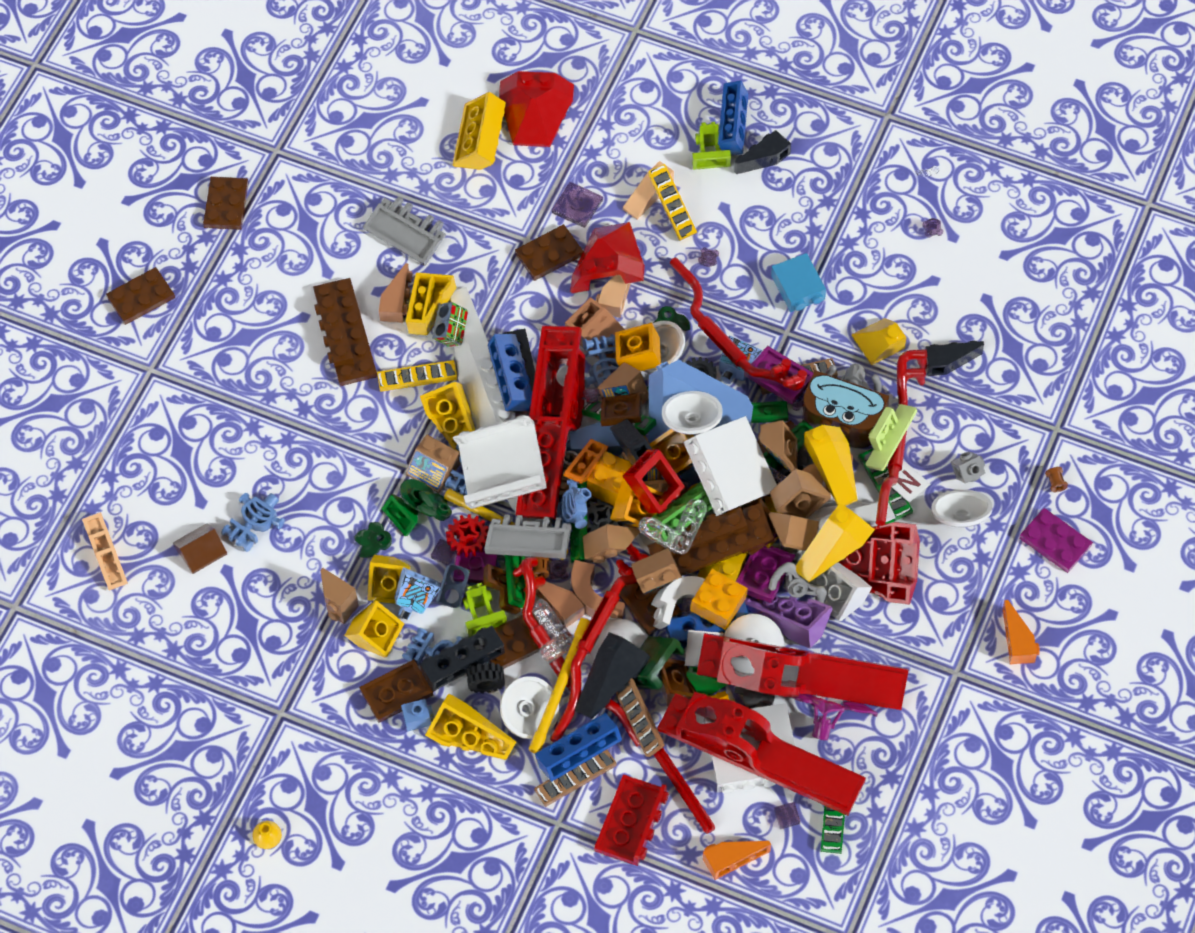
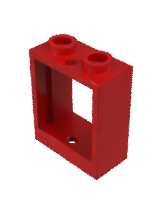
(638, 470)

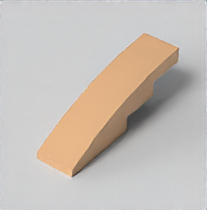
(104, 551)

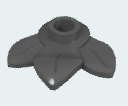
(752, 698)

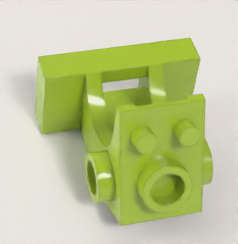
(706, 137)
(477, 597)

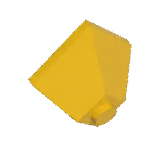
(880, 340)
(384, 578)
(375, 629)

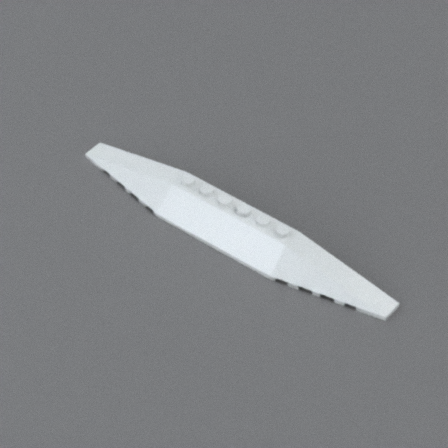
(478, 376)

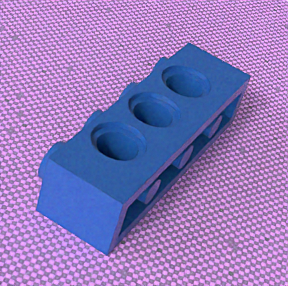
(733, 117)
(510, 372)
(695, 622)
(578, 747)

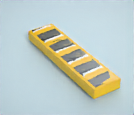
(672, 202)
(417, 375)

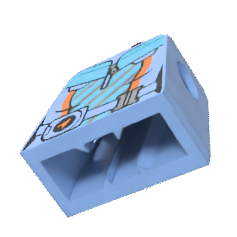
(731, 371)
(414, 592)

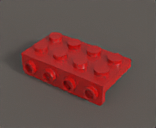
(631, 820)

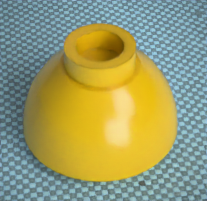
(266, 834)

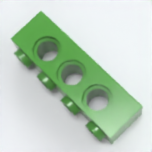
(675, 510)

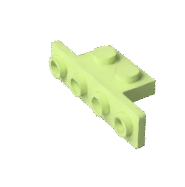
(888, 434)

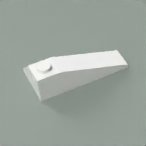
(866, 511)

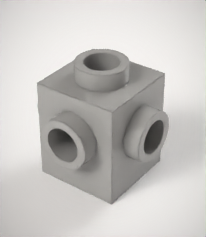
(968, 467)

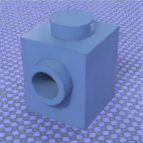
(417, 715)

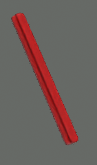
(684, 791)

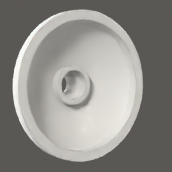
(671, 342)
(692, 412)
(961, 508)
(624, 628)
(752, 628)
(533, 694)

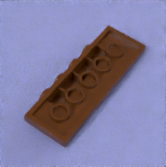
(344, 332)
(722, 538)

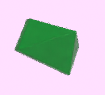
(401, 514)
(703, 684)

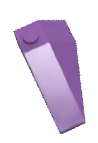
(796, 619)

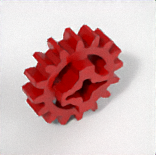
(467, 533)

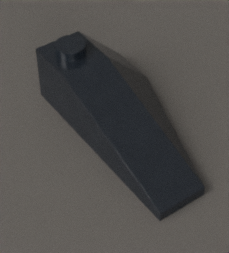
(612, 668)

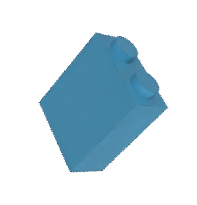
(798, 282)

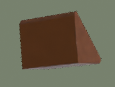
(200, 548)
(675, 680)

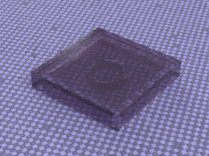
(577, 204)

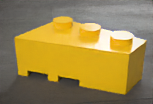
(427, 294)

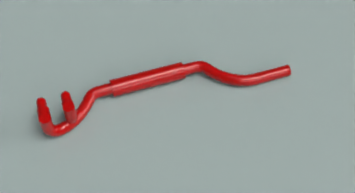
(727, 346)
(896, 462)
(592, 634)
(541, 637)

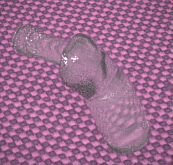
(929, 172)

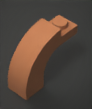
(581, 581)

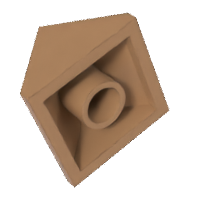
(794, 531)

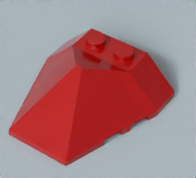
(535, 106)
(609, 253)
(888, 561)

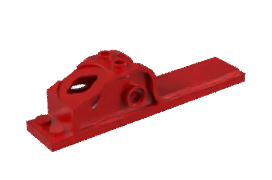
(550, 399)
(817, 672)
(774, 758)

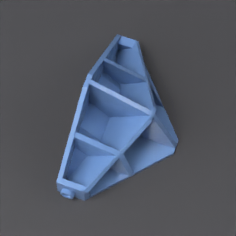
(681, 377)

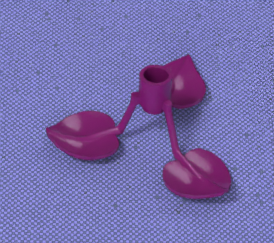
(823, 724)

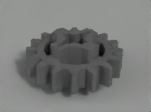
(598, 513)

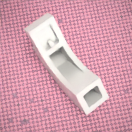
(667, 597)

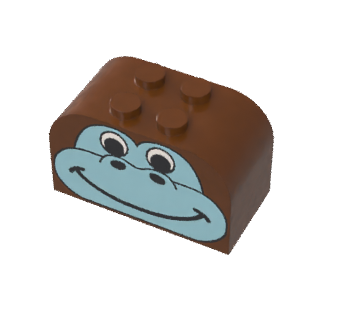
(843, 405)

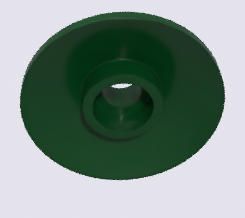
(409, 492)

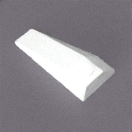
(843, 587)

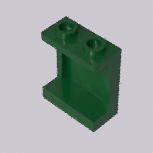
(659, 650)

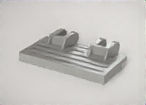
(403, 230)
(528, 538)

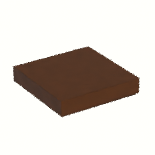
(619, 408)

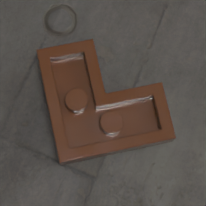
(496, 579)

